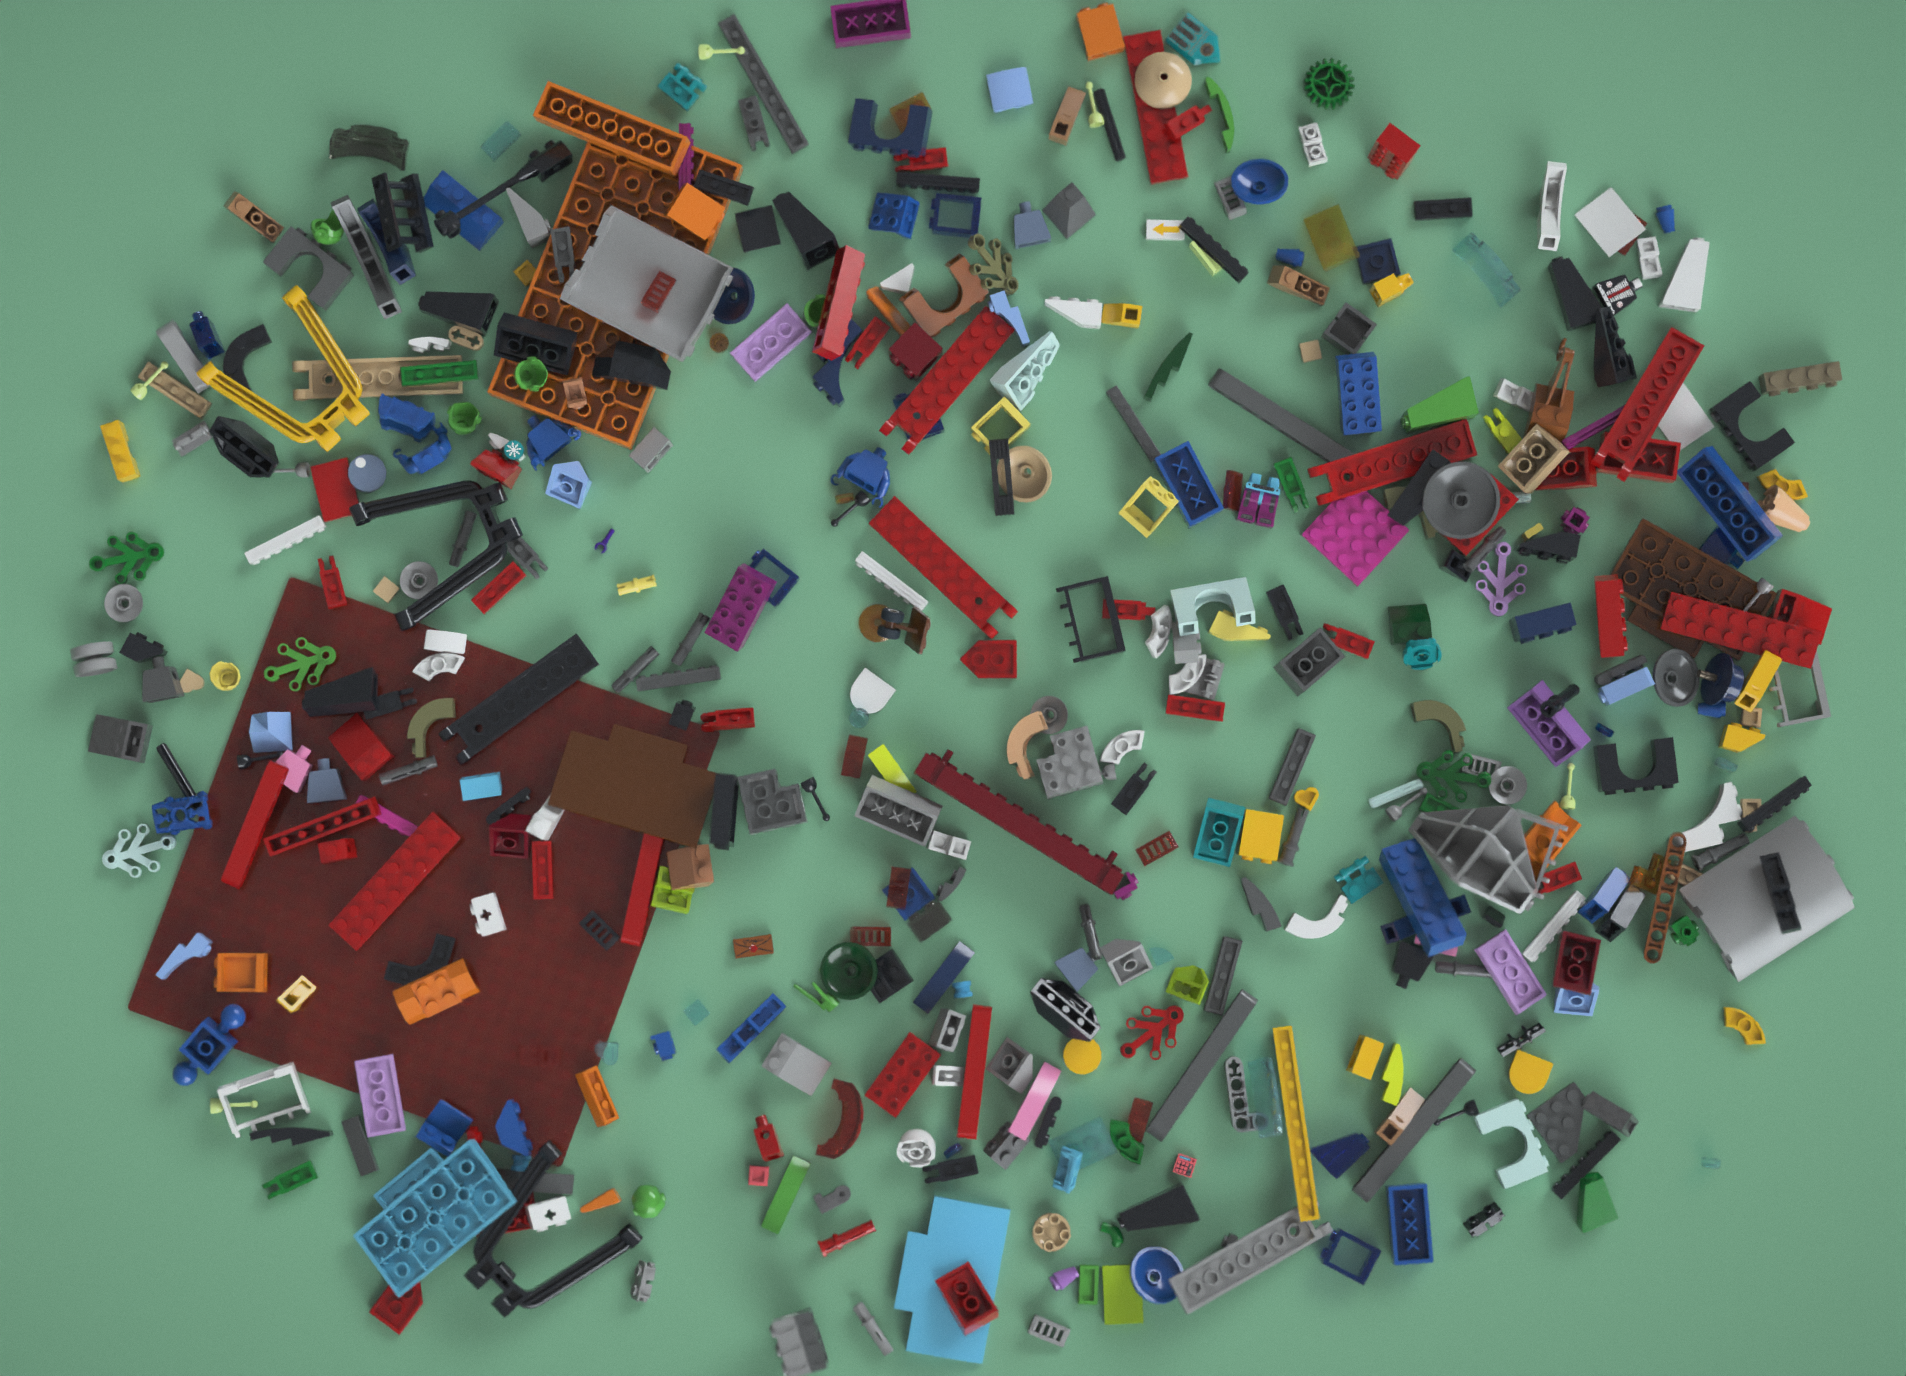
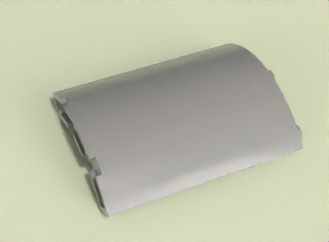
(623, 268)
(1738, 906)

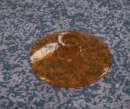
(867, 625)

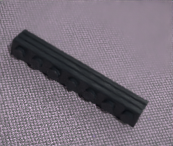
(938, 182)
(1213, 249)
(1774, 804)
(1585, 1164)

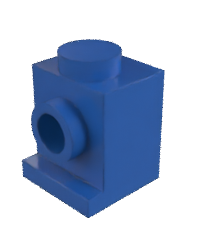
(664, 1045)

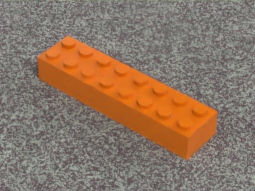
(611, 128)

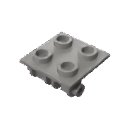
(1209, 680)

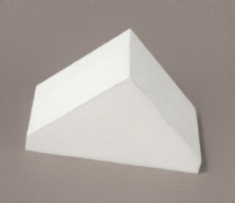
(900, 281)
(947, 1075)

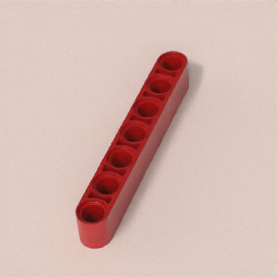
(254, 824)
(642, 890)
(974, 1072)

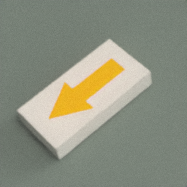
(1164, 230)

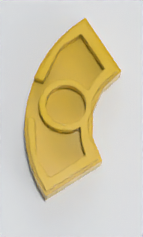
(1793, 488)
(1745, 1024)

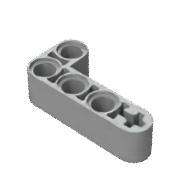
(182, 353)
(1240, 1093)

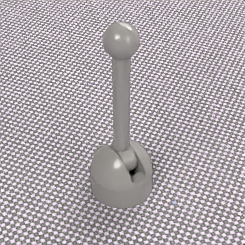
(302, 470)
(1763, 587)
(1109, 772)
(1395, 812)

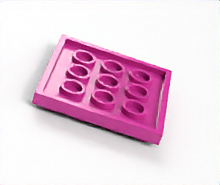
(1355, 535)

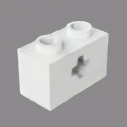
(490, 904)
(536, 1213)

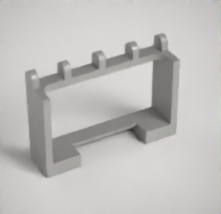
(1821, 702)
(1551, 824)

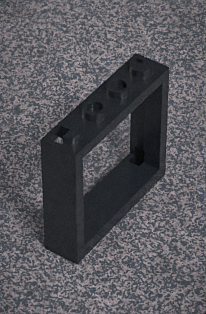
(724, 811)

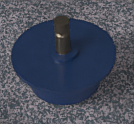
(1721, 680)

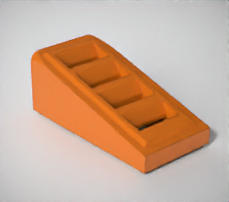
(608, 1198)

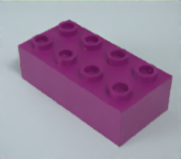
(870, 22)
(740, 607)

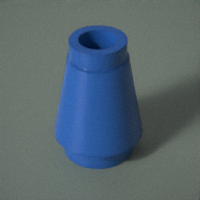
(1666, 218)
(1290, 256)
(1716, 711)

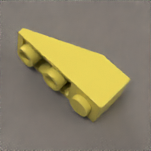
(1226, 629)

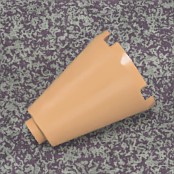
(1784, 510)

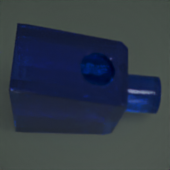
(206, 335)
(1721, 548)

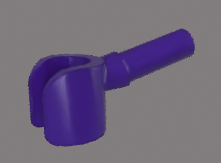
(604, 542)

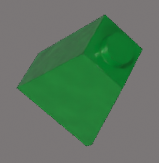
(1594, 1203)

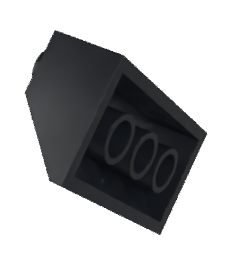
(526, 338)

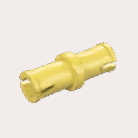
(636, 585)

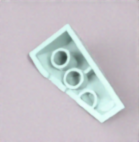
(1021, 374)

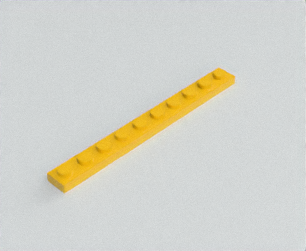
(1295, 1123)

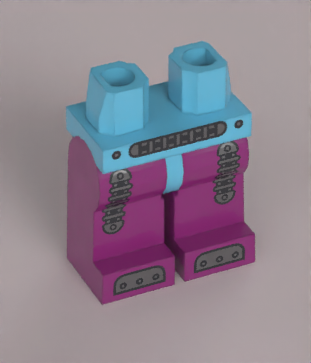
(1258, 495)

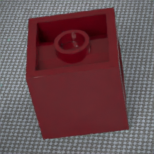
(915, 352)

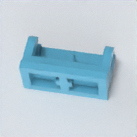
(481, 786)
(1067, 1169)

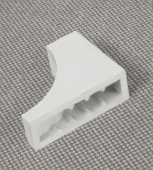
(545, 821)

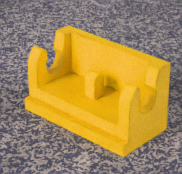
(1365, 1057)

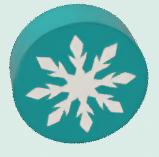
(514, 450)

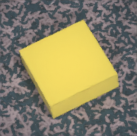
(1532, 531)

